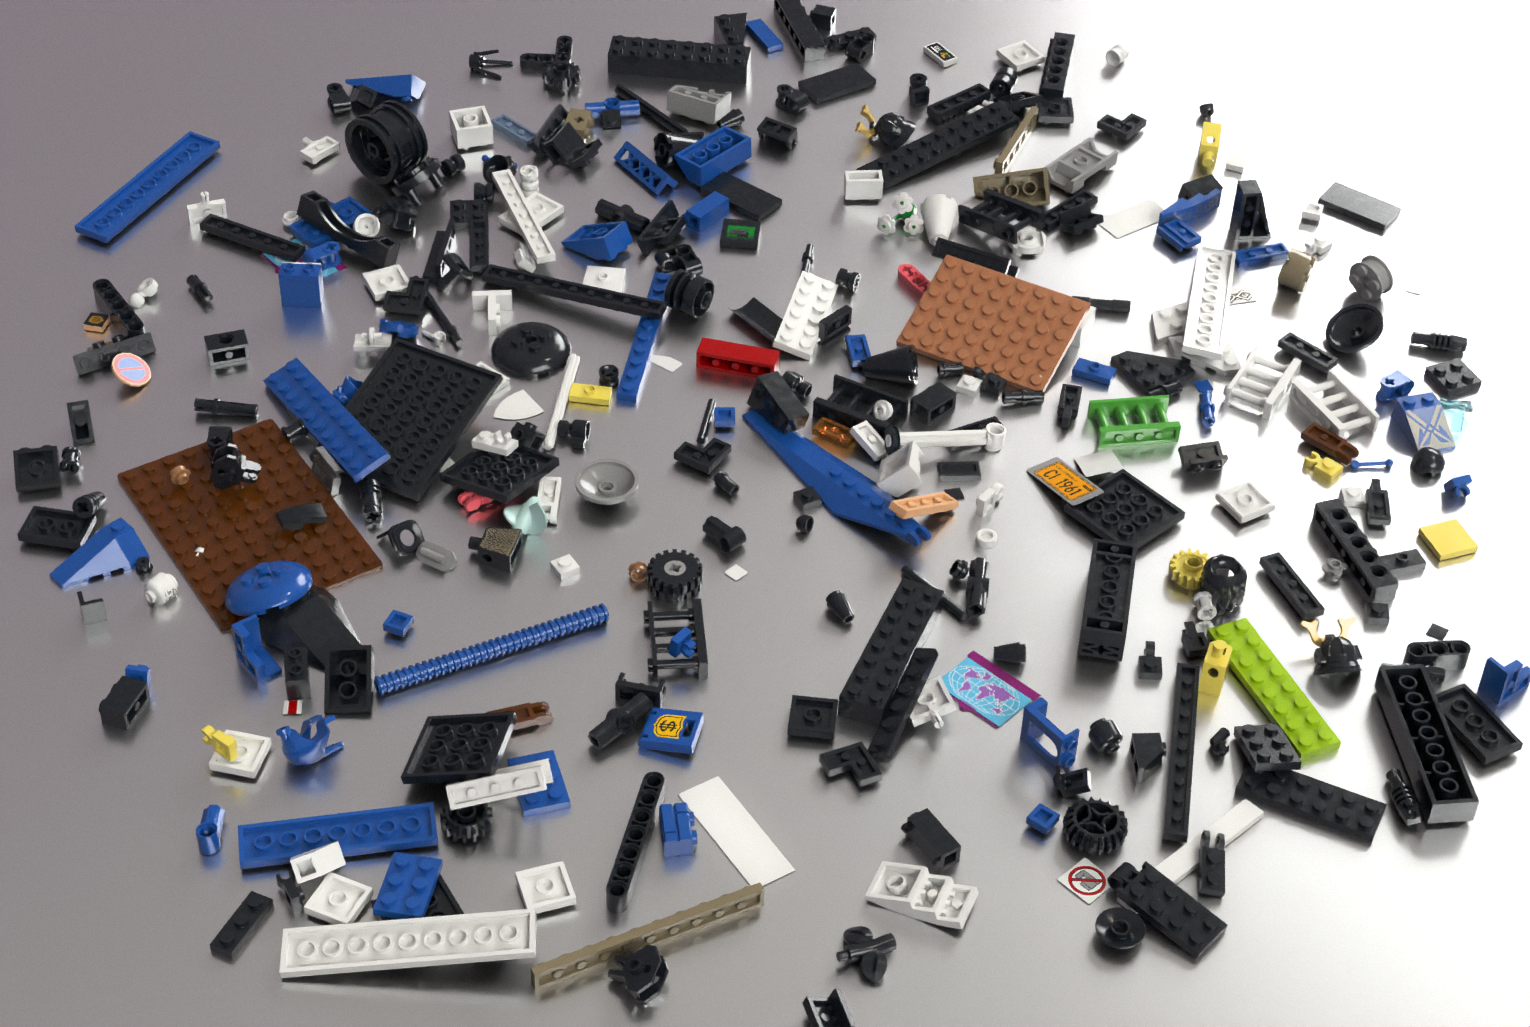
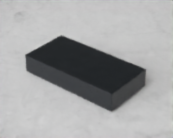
(959, 471)

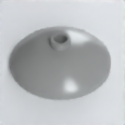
(606, 481)

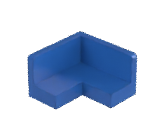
(251, 652)
(1502, 681)

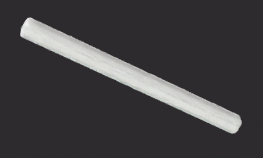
(560, 401)

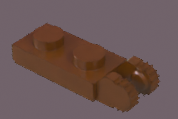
(1330, 443)
(529, 714)

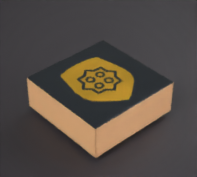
(96, 322)

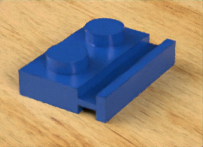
(1178, 234)

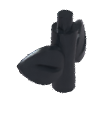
(868, 951)

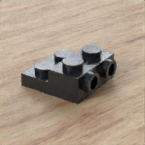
(36, 468)

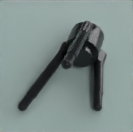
(477, 61)

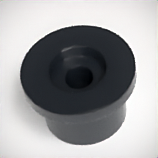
(143, 566)

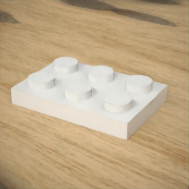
(542, 207)

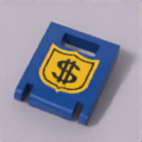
(665, 730)

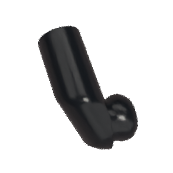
(1218, 742)

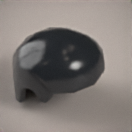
(1428, 460)

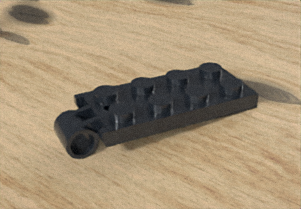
(1167, 907)

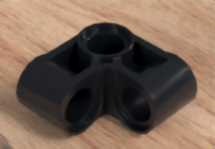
(678, 258)

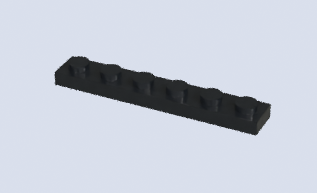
(252, 238)
(902, 703)

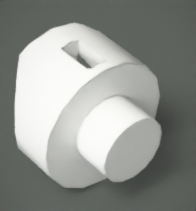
(367, 224)

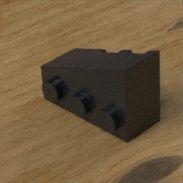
(777, 403)

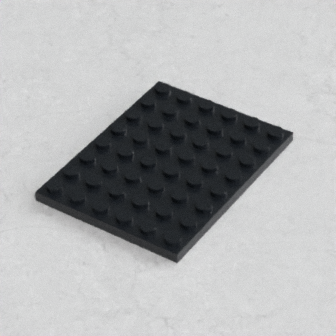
(418, 412)

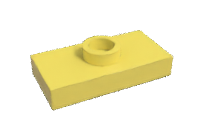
(590, 394)

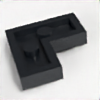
(1122, 128)
(410, 302)
(703, 459)
(853, 759)

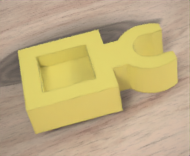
(1324, 467)
(223, 744)

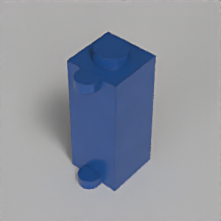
(707, 212)

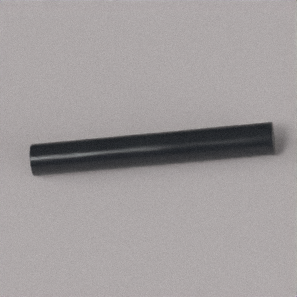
(706, 421)

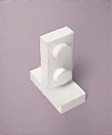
(493, 302)

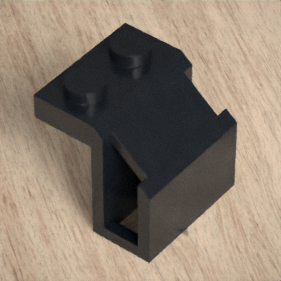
(568, 148)

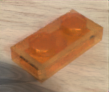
(833, 432)

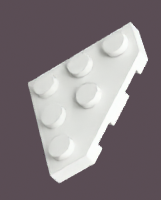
(1227, 366)

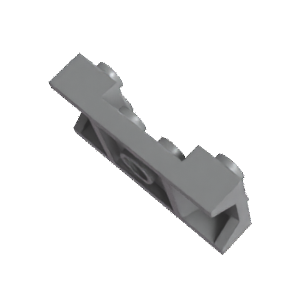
(1078, 164)

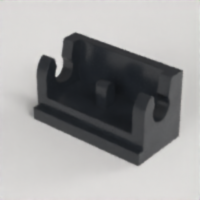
(778, 131)
(1201, 185)
(627, 690)

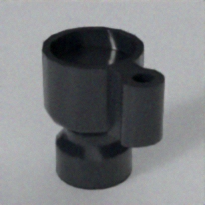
(797, 385)
(578, 430)

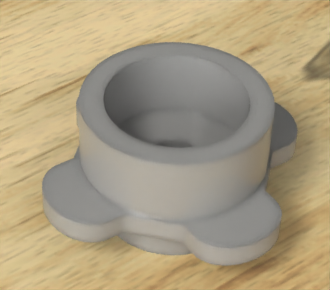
(1334, 568)

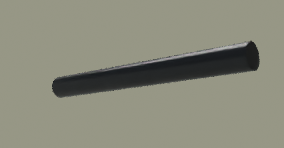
(953, 607)

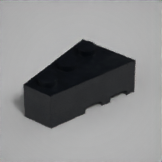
(731, 29)
(1248, 212)

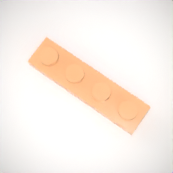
(923, 505)

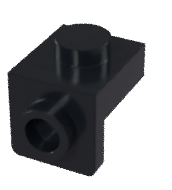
(1072, 782)

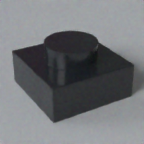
(919, 96)
(611, 119)
(807, 498)
(1376, 613)

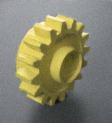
(1187, 568)

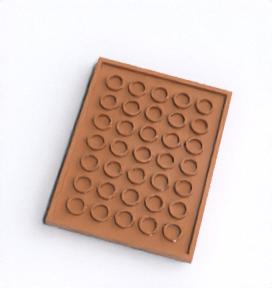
(994, 324)

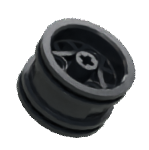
(386, 141)

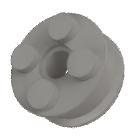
(1371, 277)

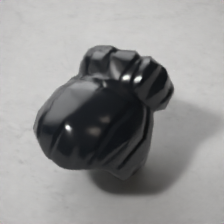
(497, 163)

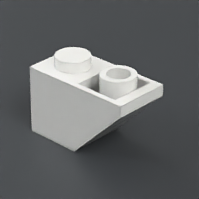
(317, 862)

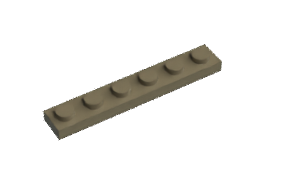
(1017, 140)

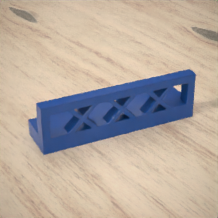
(649, 164)

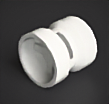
(1117, 54)
(529, 178)

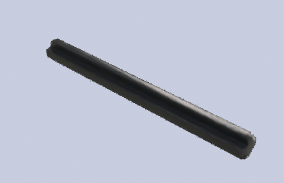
(650, 110)

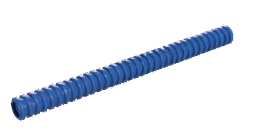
(491, 649)

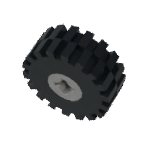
(675, 576)

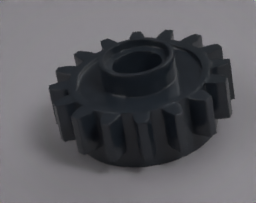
(561, 75)
(467, 821)

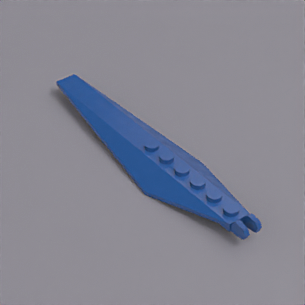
(840, 486)

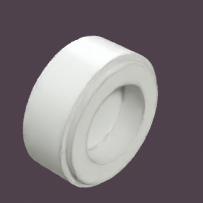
(986, 538)

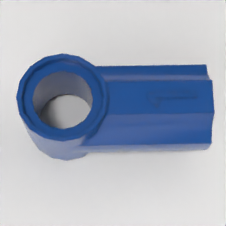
(210, 829)

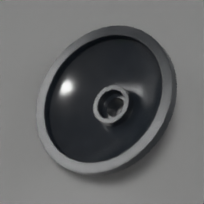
(1354, 328)

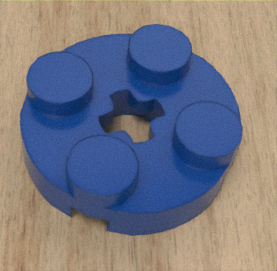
(402, 328)

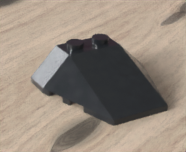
(310, 621)

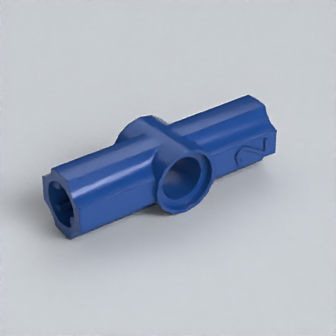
(627, 108)

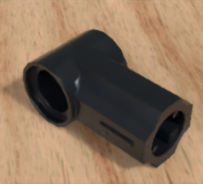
(727, 537)

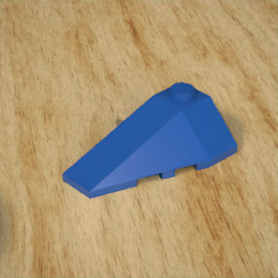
(399, 87)
(107, 550)

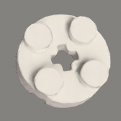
(1029, 242)

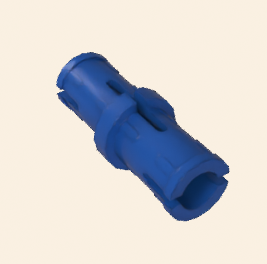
(1207, 408)

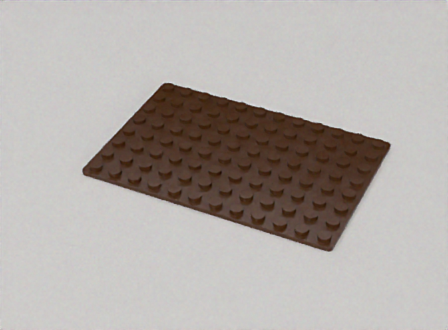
(241, 521)

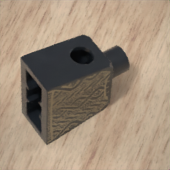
(498, 547)

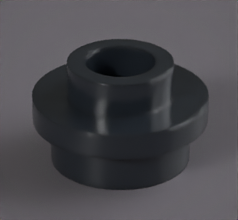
(959, 569)

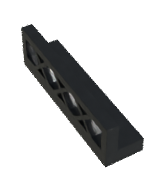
(442, 244)

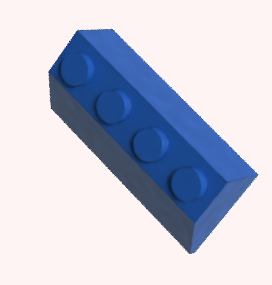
(713, 155)

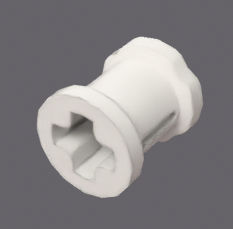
(1204, 605)

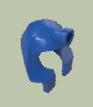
(302, 749)

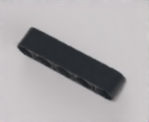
(120, 312)

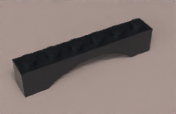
(319, 212)

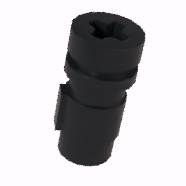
(371, 500)
(88, 504)

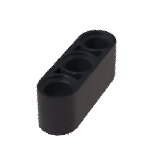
(1442, 654)

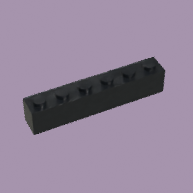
(801, 29)

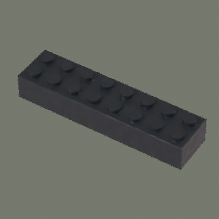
(679, 59)
(889, 650)
(1426, 744)

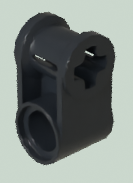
(861, 47)
(338, 99)
(792, 99)
(218, 437)

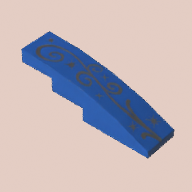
(1191, 209)

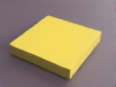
(1448, 539)

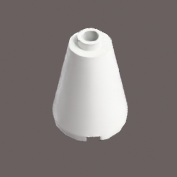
(938, 216)

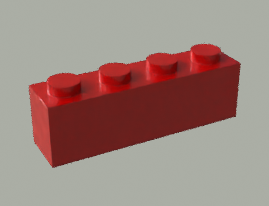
(736, 358)

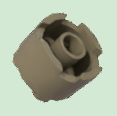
(1296, 270)

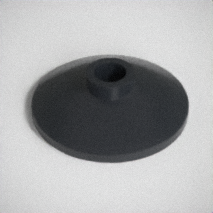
(1120, 928)

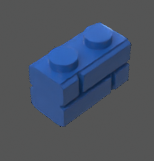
(676, 829)

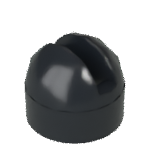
(1207, 109)
(805, 523)

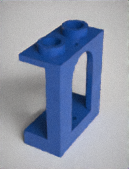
(1036, 723)

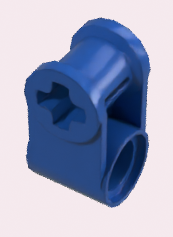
(323, 255)
(1394, 386)

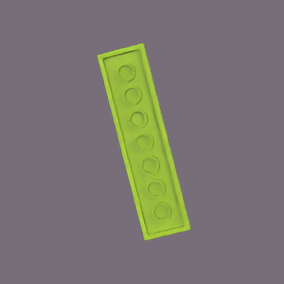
(1275, 689)

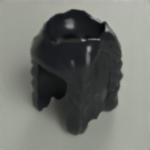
(1216, 579)

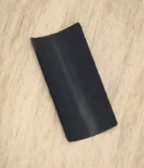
(760, 318)

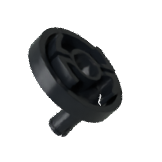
(414, 175)

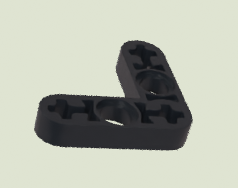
(538, 60)

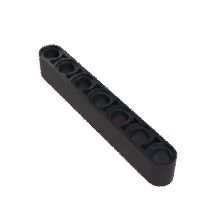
(635, 842)

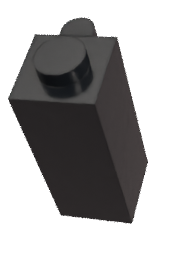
(932, 839)

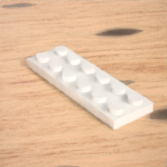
(801, 321)

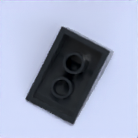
(349, 679)

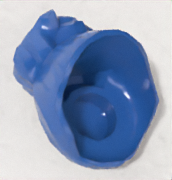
(346, 390)

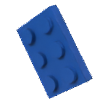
(545, 801)
(407, 886)

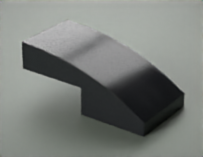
(298, 515)

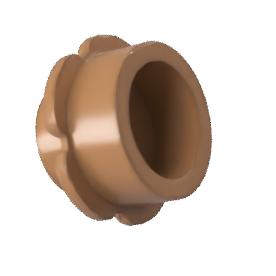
(180, 475)
(638, 571)

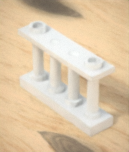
(1274, 393)
(1320, 414)
(505, 784)

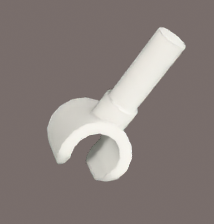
(437, 337)

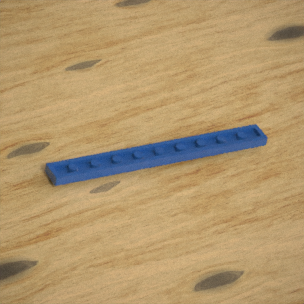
(642, 345)

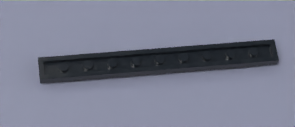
(574, 292)
(1181, 753)

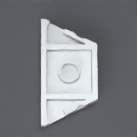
(1169, 322)

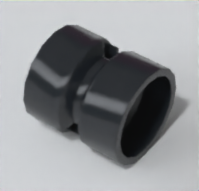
(1003, 82)

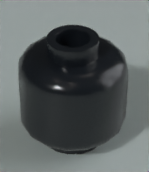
(1105, 736)

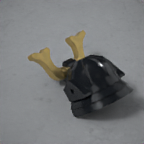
(890, 128)
(1335, 653)

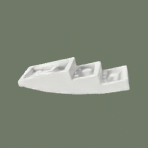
(921, 895)

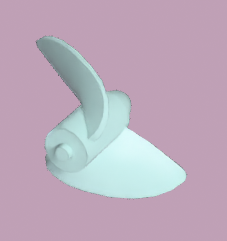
(527, 516)

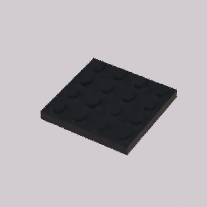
(499, 475)
(1126, 511)
(459, 747)

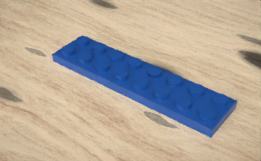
(355, 831)

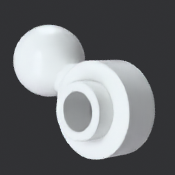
(146, 288)

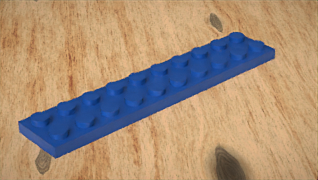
(147, 187)
(327, 420)

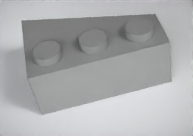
(698, 104)

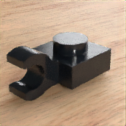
(991, 383)
(1193, 642)
(1148, 665)
(293, 894)

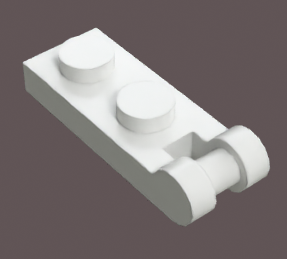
(549, 496)

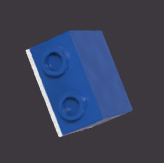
(301, 284)

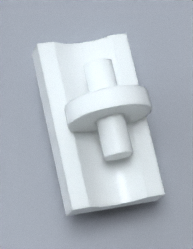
(372, 342)

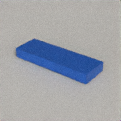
(764, 35)
(1261, 254)

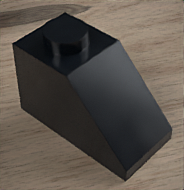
(80, 422)
(1146, 754)

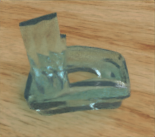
(1459, 409)

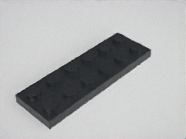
(1313, 800)

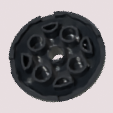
(530, 349)

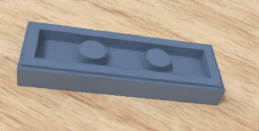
(513, 130)

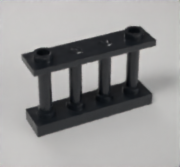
(1005, 205)
(1000, 264)
(858, 393)
(694, 615)

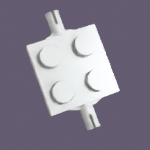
(933, 703)

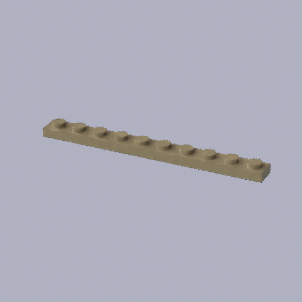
(652, 934)

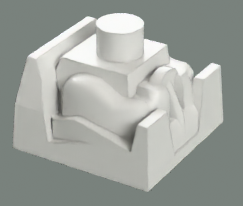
(900, 470)

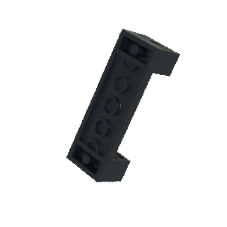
(1107, 599)

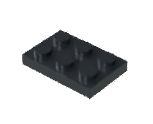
(56, 528)
(1267, 747)

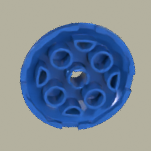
(267, 587)

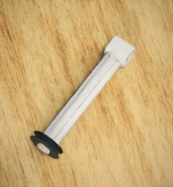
(990, 437)

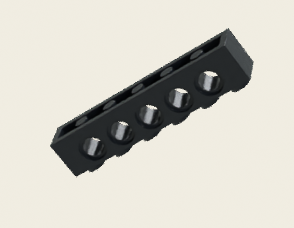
(1057, 65)
(1355, 550)

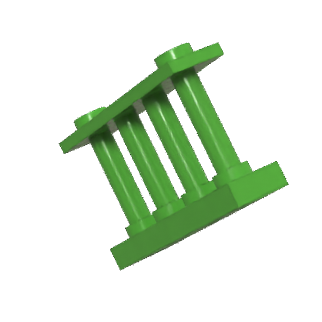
(1136, 433)

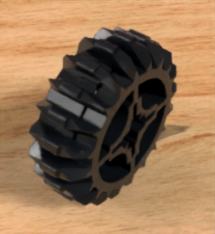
(1097, 820)

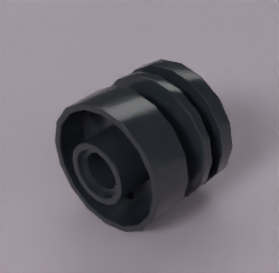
(689, 293)

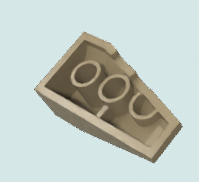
(1024, 185)

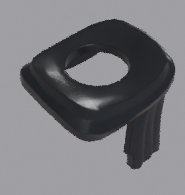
(455, 270)
(394, 537)

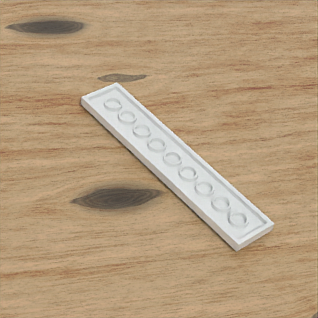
(1209, 302)
(408, 943)

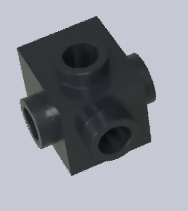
(527, 435)

